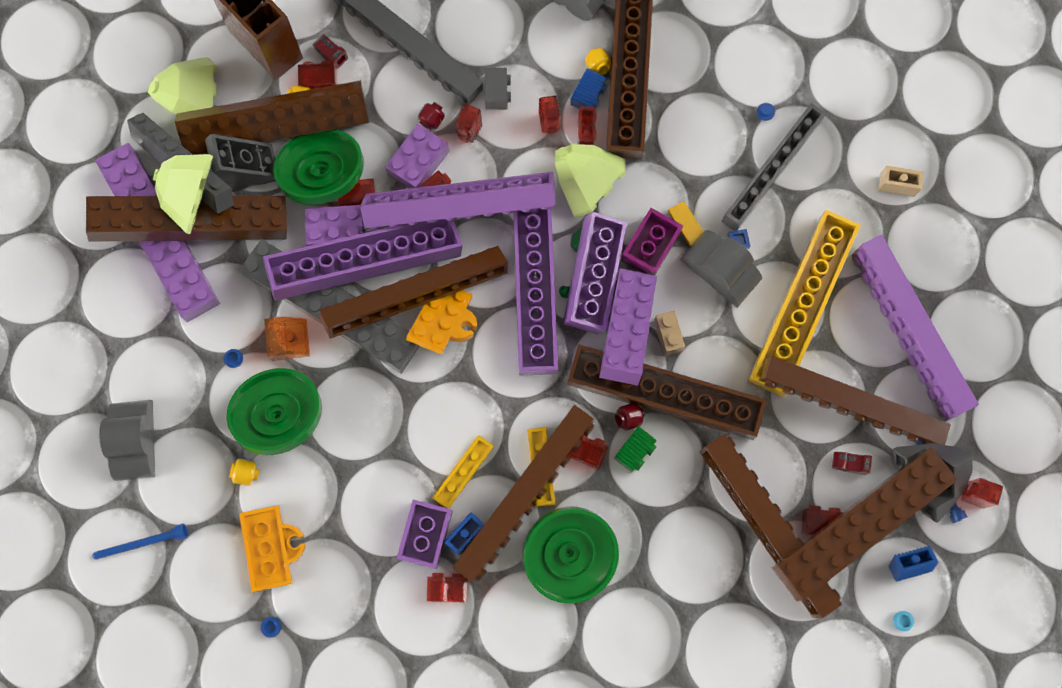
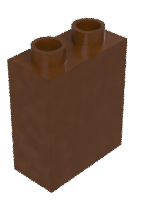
(263, 32)

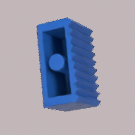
(588, 90)
(464, 533)
(913, 563)

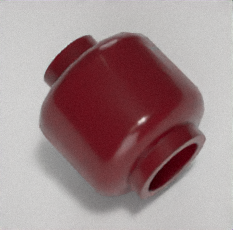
(431, 116)
(629, 416)

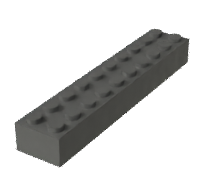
(380, 339)

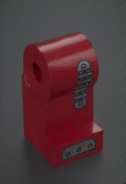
(330, 51)
(852, 463)

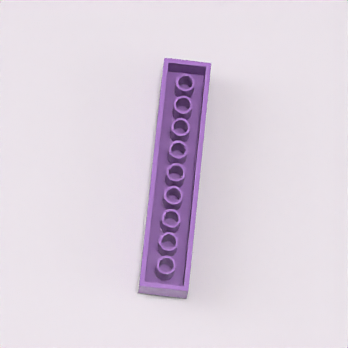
(459, 200)
(361, 257)
(171, 259)
(535, 292)
(913, 328)

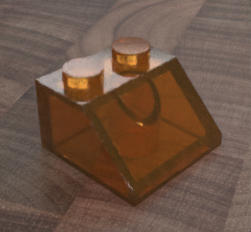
(286, 338)

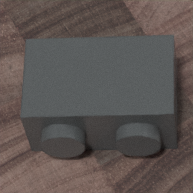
(496, 88)

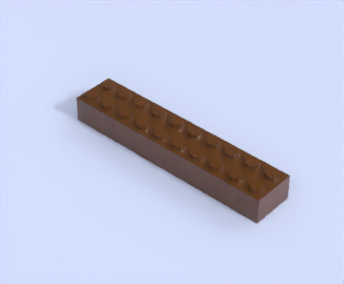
(629, 78)
(275, 116)
(144, 220)
(673, 395)
(523, 494)
(762, 514)
(864, 524)

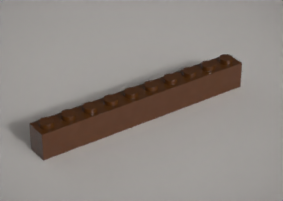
(413, 291)
(853, 401)

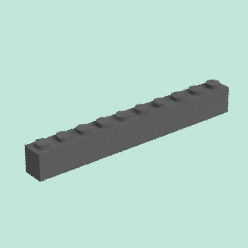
(416, 47)

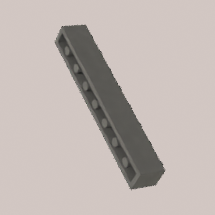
(163, 147)
(773, 167)

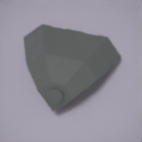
(956, 460)

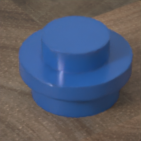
(765, 111)
(233, 358)
(270, 627)

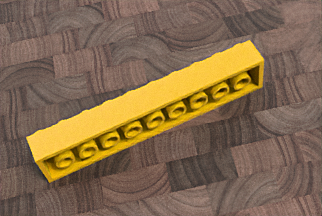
(807, 294)

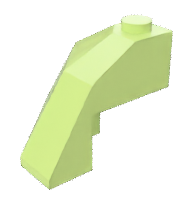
(185, 85)
(586, 175)
(181, 187)

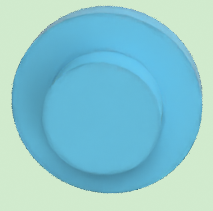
(903, 621)

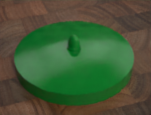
(318, 167)
(274, 411)
(570, 554)

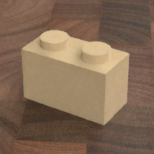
(901, 181)
(669, 333)

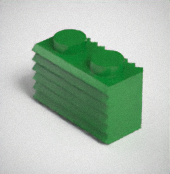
(635, 449)

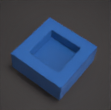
(740, 236)

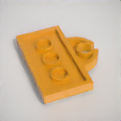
(443, 322)
(269, 548)

